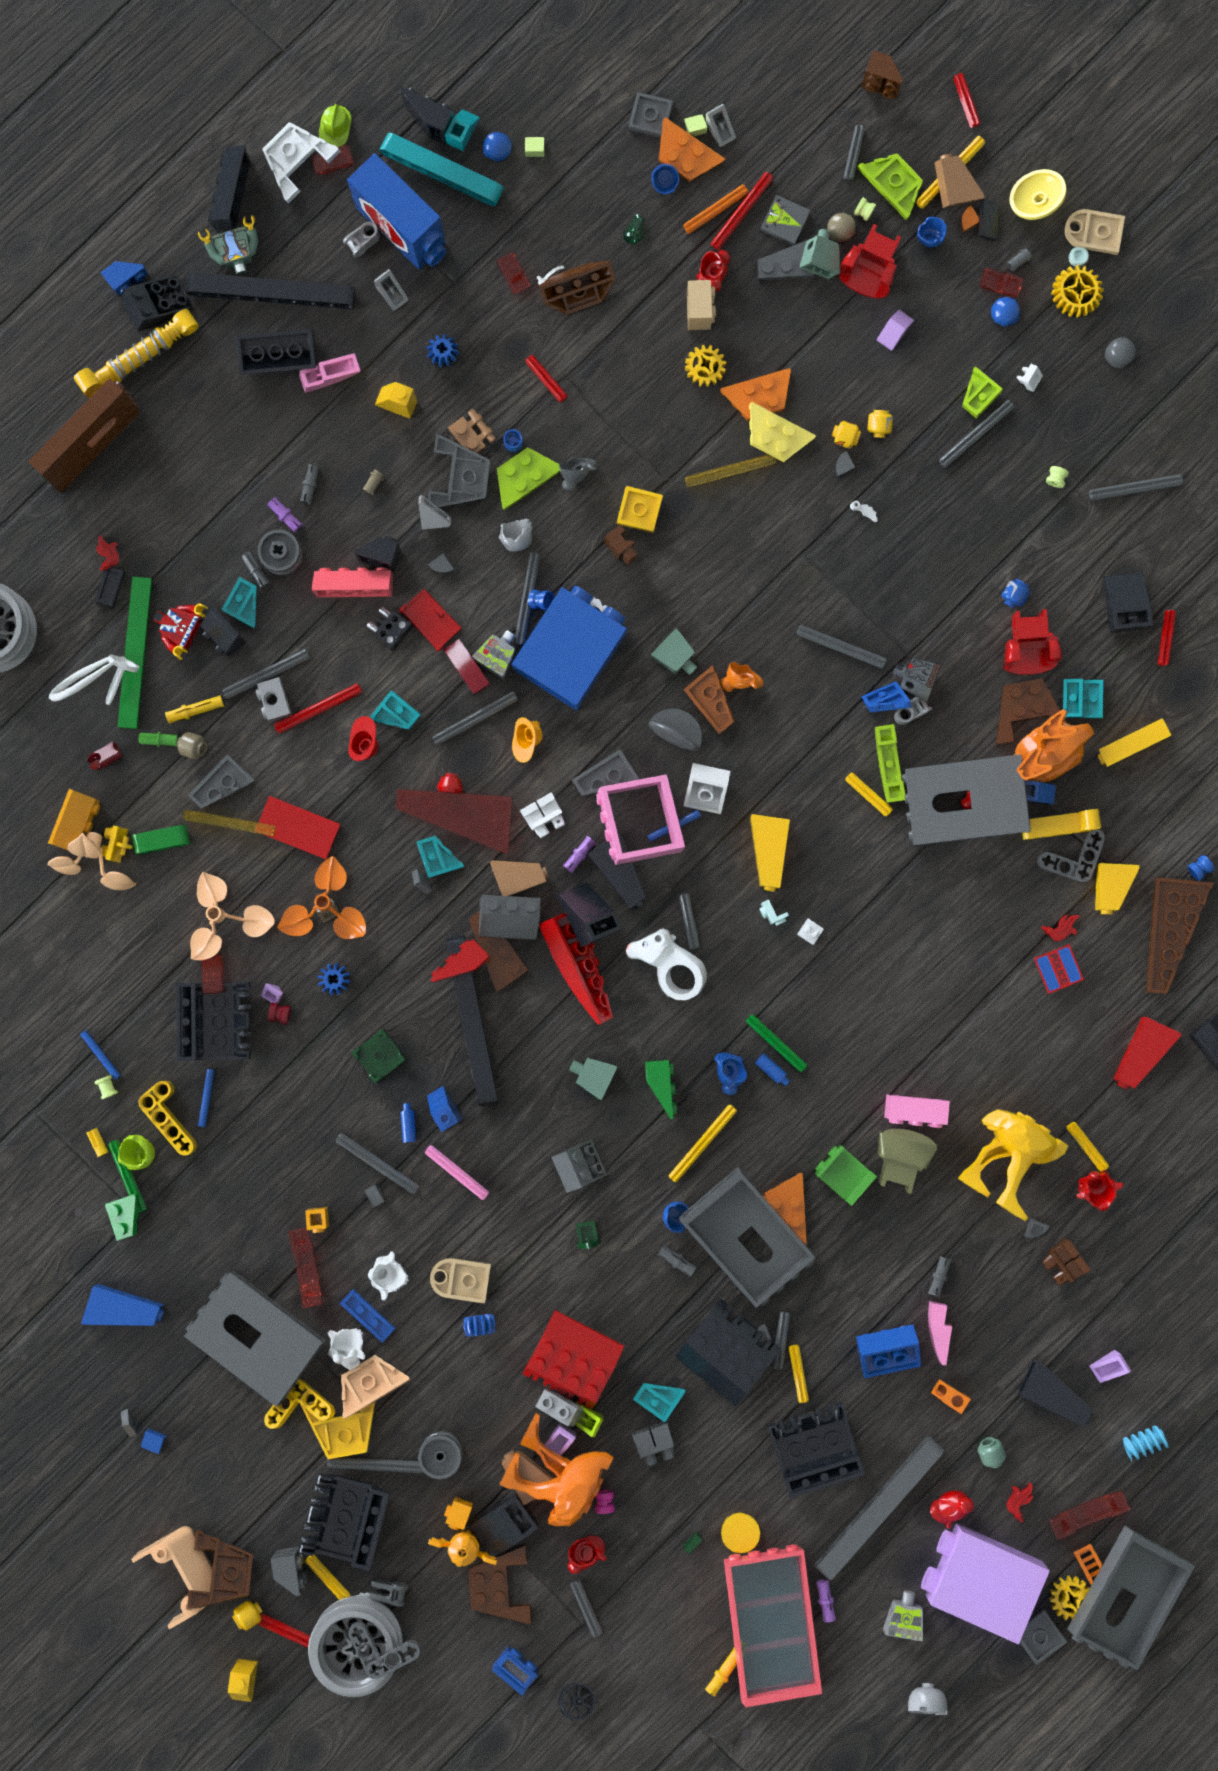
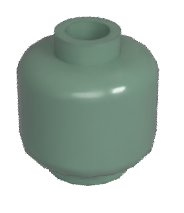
(991, 1452)

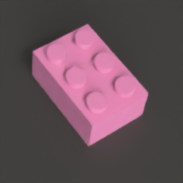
(916, 1110)

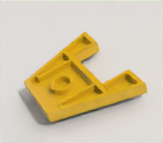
(342, 1436)

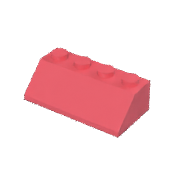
(353, 583)

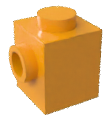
(317, 1219)
(458, 1513)

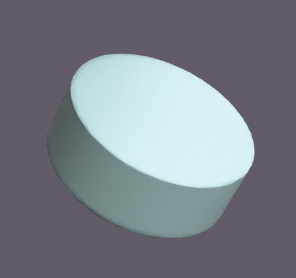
(1078, 256)

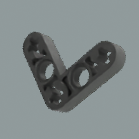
(1076, 866)
(375, 1657)

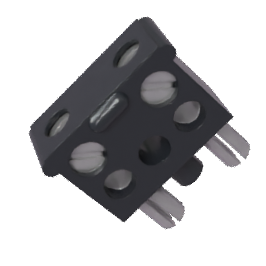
(396, 633)

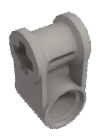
(361, 240)
(918, 709)

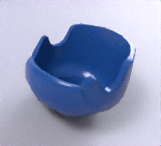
(497, 146)
(665, 178)
(932, 232)
(1005, 311)
(671, 1216)

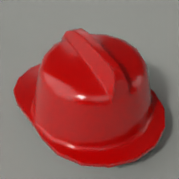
(363, 739)

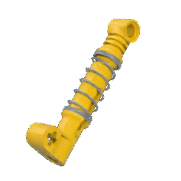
(131, 359)

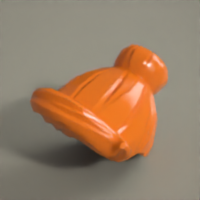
(740, 677)

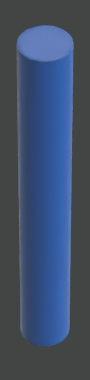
(682, 821)
(100, 1054)
(206, 1097)

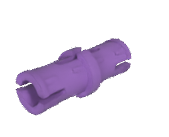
(284, 514)
(579, 854)
(826, 1600)

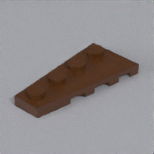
(504, 962)

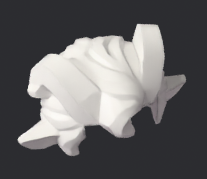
(387, 1275)
(346, 1347)

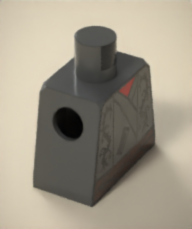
(918, 677)

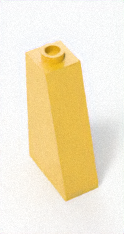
(1134, 742)
(769, 846)

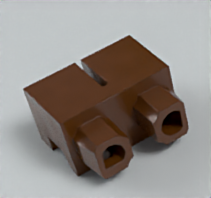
(619, 546)
(1067, 1260)

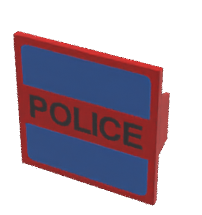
(1058, 969)

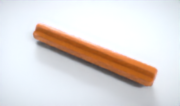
(715, 209)

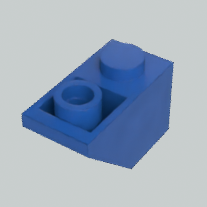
(123, 275)
(1040, 792)

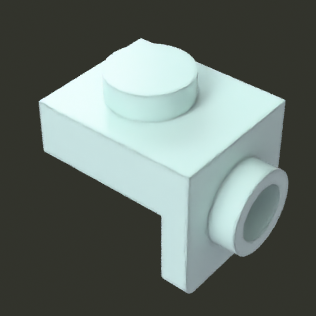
(768, 912)

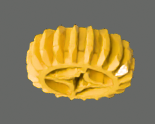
(1092, 288)

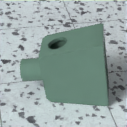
(821, 256)
(675, 654)
(594, 1076)

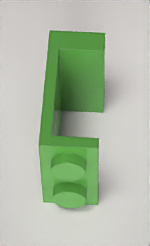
(845, 1174)

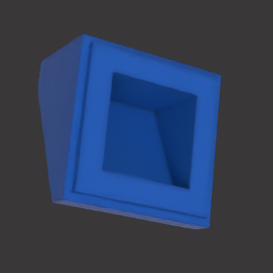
(153, 1441)

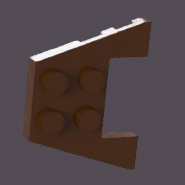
(1023, 702)
(229, 1573)
(490, 1587)

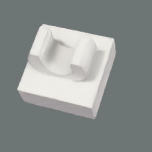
(1031, 377)
(810, 931)

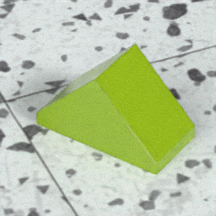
(589, 1421)

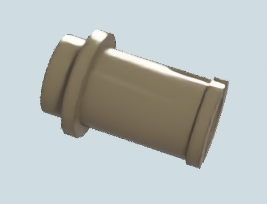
(373, 482)

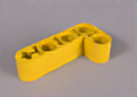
(1063, 824)
(171, 1120)

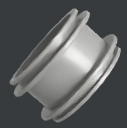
(24, 633)
(329, 1666)

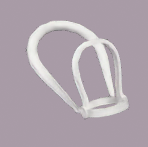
(121, 662)

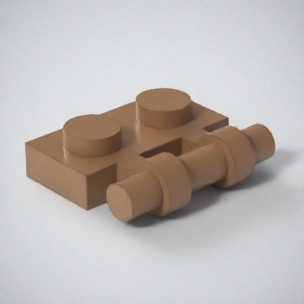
(466, 435)

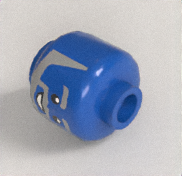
(1016, 593)

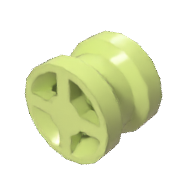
(865, 209)
(1057, 477)

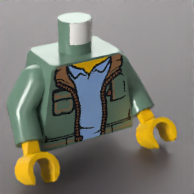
(233, 247)

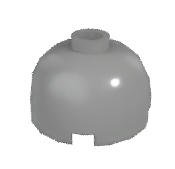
(927, 1700)

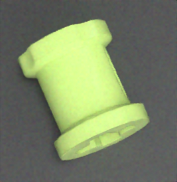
(106, 1087)

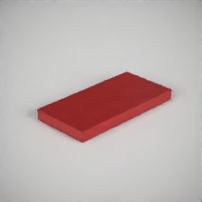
(300, 827)

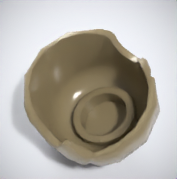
(841, 227)

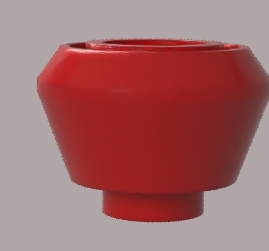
(450, 784)

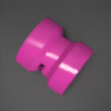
(604, 1502)

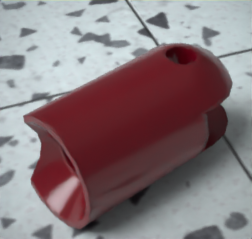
(104, 756)

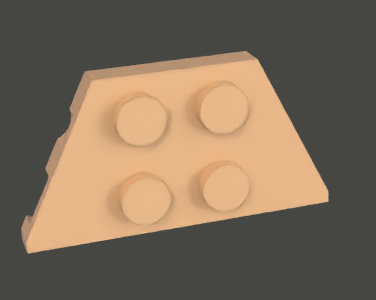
(368, 1384)

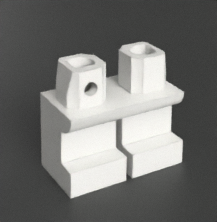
(550, 810)

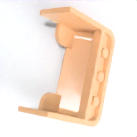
(192, 1564)

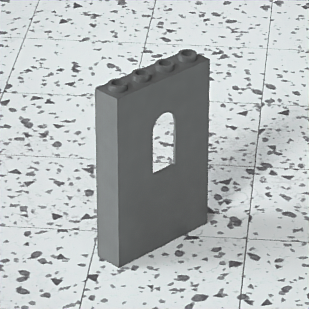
(996, 800)
(727, 1214)
(277, 1355)
(1150, 1574)

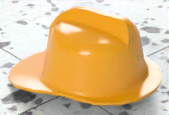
(526, 737)

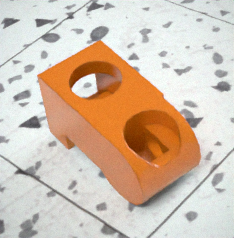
(950, 1396)

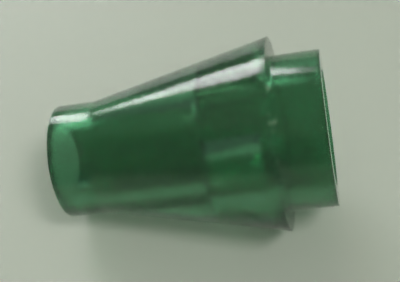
(634, 230)

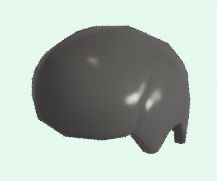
(1120, 352)

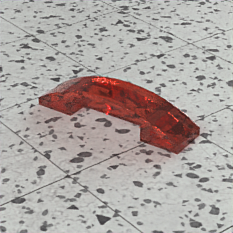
(306, 1267)
(1088, 1513)

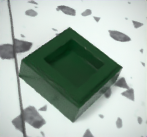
(692, 1543)

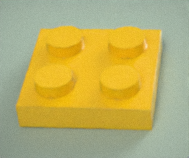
(639, 509)

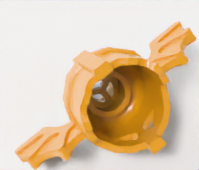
(463, 1541)

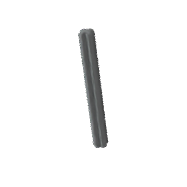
(976, 433)
(1135, 487)
(525, 608)
(841, 646)
(266, 674)
(475, 718)
(377, 1163)
(375, 1464)

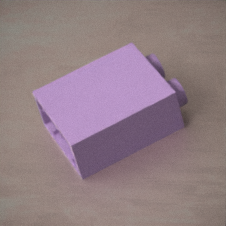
(985, 1582)

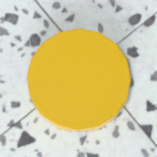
(740, 1532)

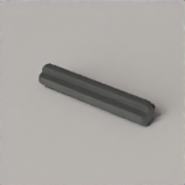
(854, 152)
(689, 921)
(781, 1338)
(586, 1608)

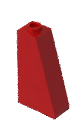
(1145, 1050)

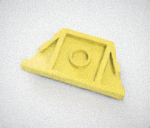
(775, 434)

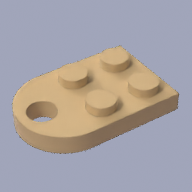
(1097, 231)
(463, 1279)

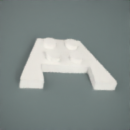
(289, 151)

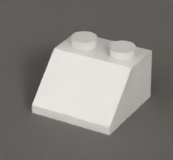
(706, 788)

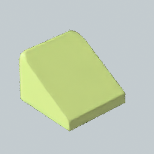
(696, 125)
(534, 146)

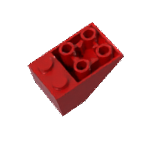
(466, 961)

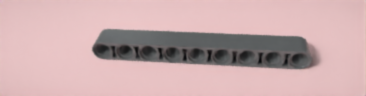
(879, 1507)

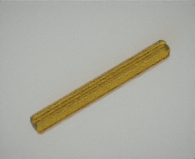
(729, 470)
(228, 822)

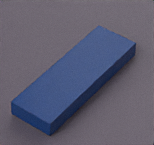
(367, 1315)

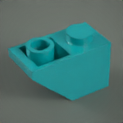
(461, 129)

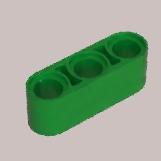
(160, 839)

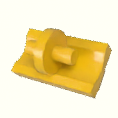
(117, 844)

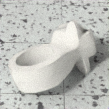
(662, 952)

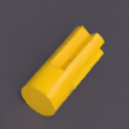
(97, 1142)

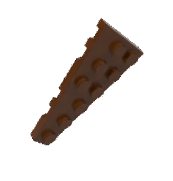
(1174, 918)

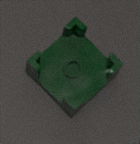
(379, 1055)

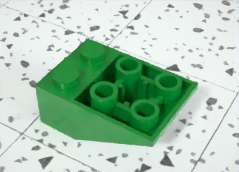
(658, 1078)

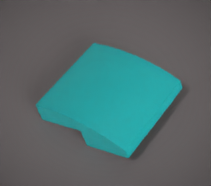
(1083, 698)

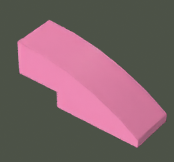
(329, 372)
(939, 1330)

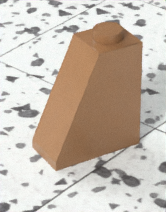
(956, 182)
(518, 876)
(528, 1471)

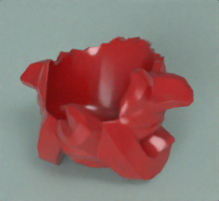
(1098, 1189)

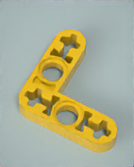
(298, 1397)

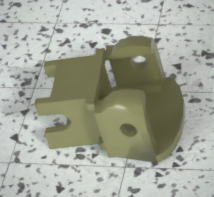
(904, 1155)

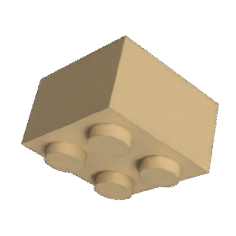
(700, 305)

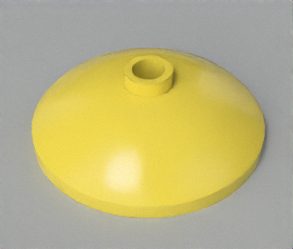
(1038, 194)

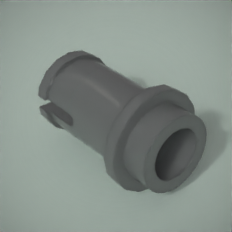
(1019, 259)

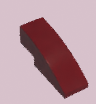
(466, 667)

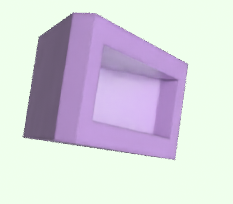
(895, 329)
(1110, 1367)
(561, 1439)

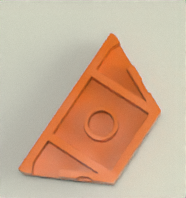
(686, 152)
(766, 391)
(789, 1202)

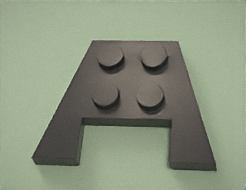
(467, 476)

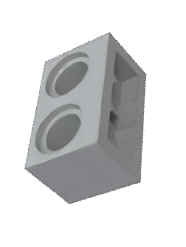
(559, 1407)

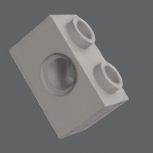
(273, 688)

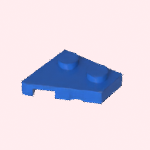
(886, 698)

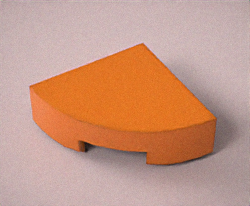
(969, 219)

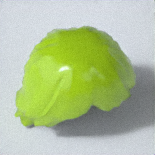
(136, 1152)

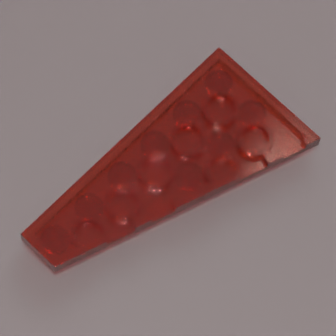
(469, 815)

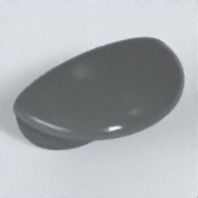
(677, 728)

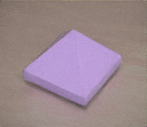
(272, 993)

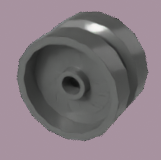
(275, 542)
(444, 1443)

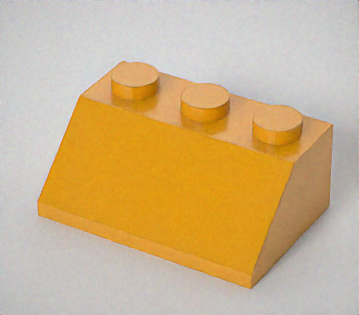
(74, 818)

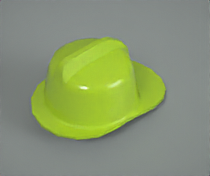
(335, 125)

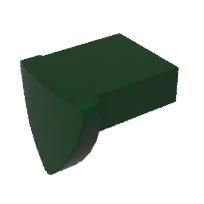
(587, 1235)

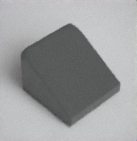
(375, 1195)

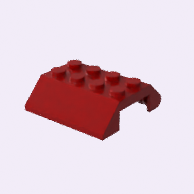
(574, 1359)

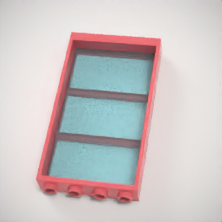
(772, 1625)

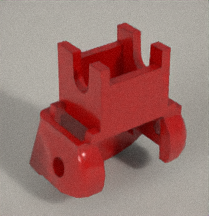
(872, 268)
(1032, 646)

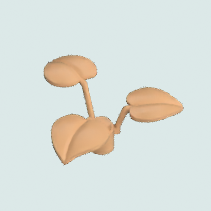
(90, 847)
(210, 891)

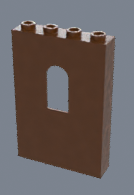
(85, 435)

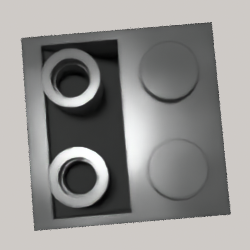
(579, 1166)
(288, 1569)

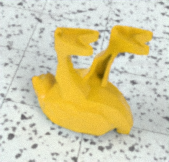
(1016, 1137)

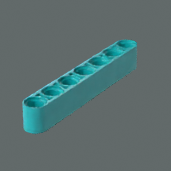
(441, 169)

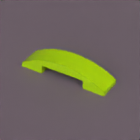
(889, 763)

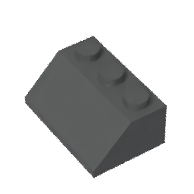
(509, 917)

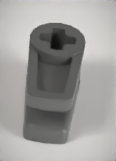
(393, 1598)

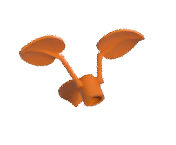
(349, 923)

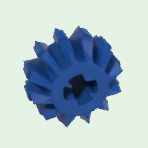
(445, 357)
(334, 986)
(479, 1325)

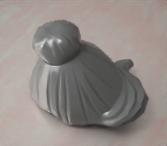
(575, 471)

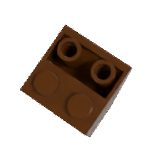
(882, 76)

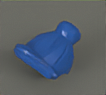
(730, 1072)

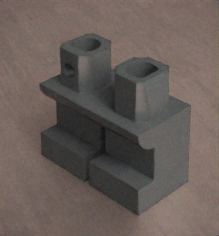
(646, 1446)

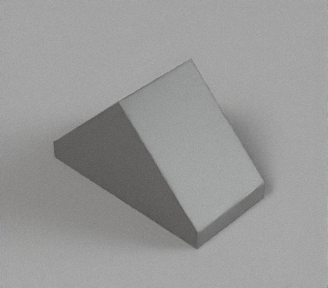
(720, 125)
(390, 290)
(431, 515)

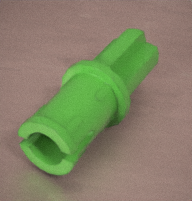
(158, 739)

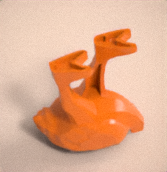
(1052, 748)
(575, 1481)

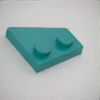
(242, 602)
(395, 712)
(436, 857)
(658, 1399)

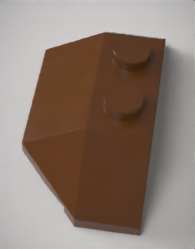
(578, 287)

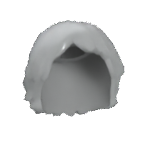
(516, 535)

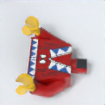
(180, 627)

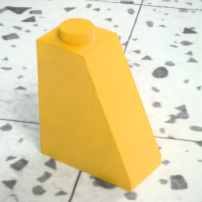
(397, 399)
(1113, 885)
(242, 1680)

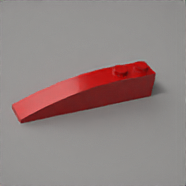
(577, 966)

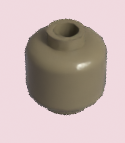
(192, 745)

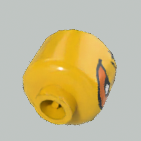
(846, 434)

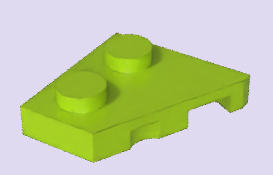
(980, 393)

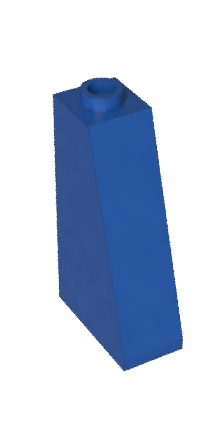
(443, 1109)
(116, 1307)

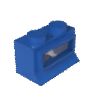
(515, 1670)

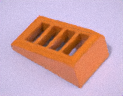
(1081, 1561)

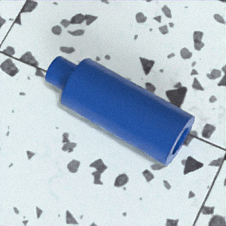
(772, 1069)
(408, 1123)

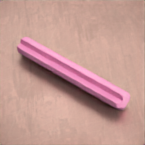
(456, 1172)

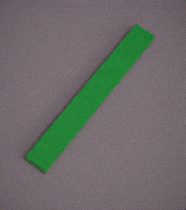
(135, 652)

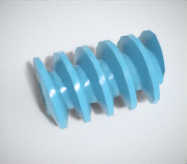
(1145, 1442)

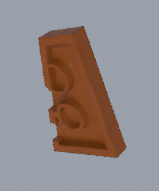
(710, 699)

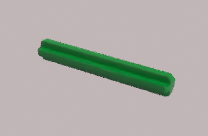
(776, 1043)
(127, 1176)

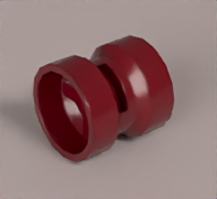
(279, 1013)

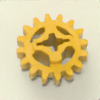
(698, 370)
(1063, 1601)

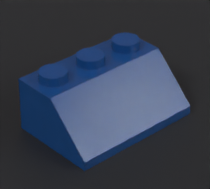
(888, 1351)

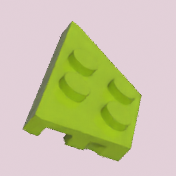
(894, 181)
(523, 475)

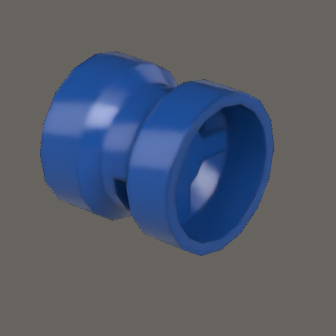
(513, 436)
(540, 599)
(1200, 868)

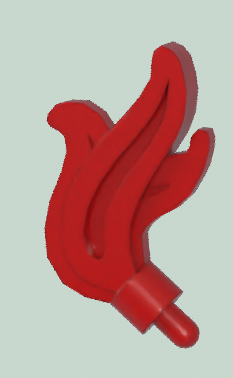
(108, 552)
(1064, 928)
(1017, 1499)

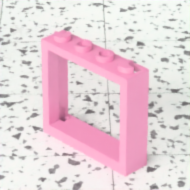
(669, 811)

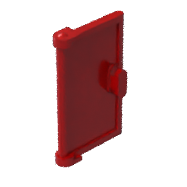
(425, 615)

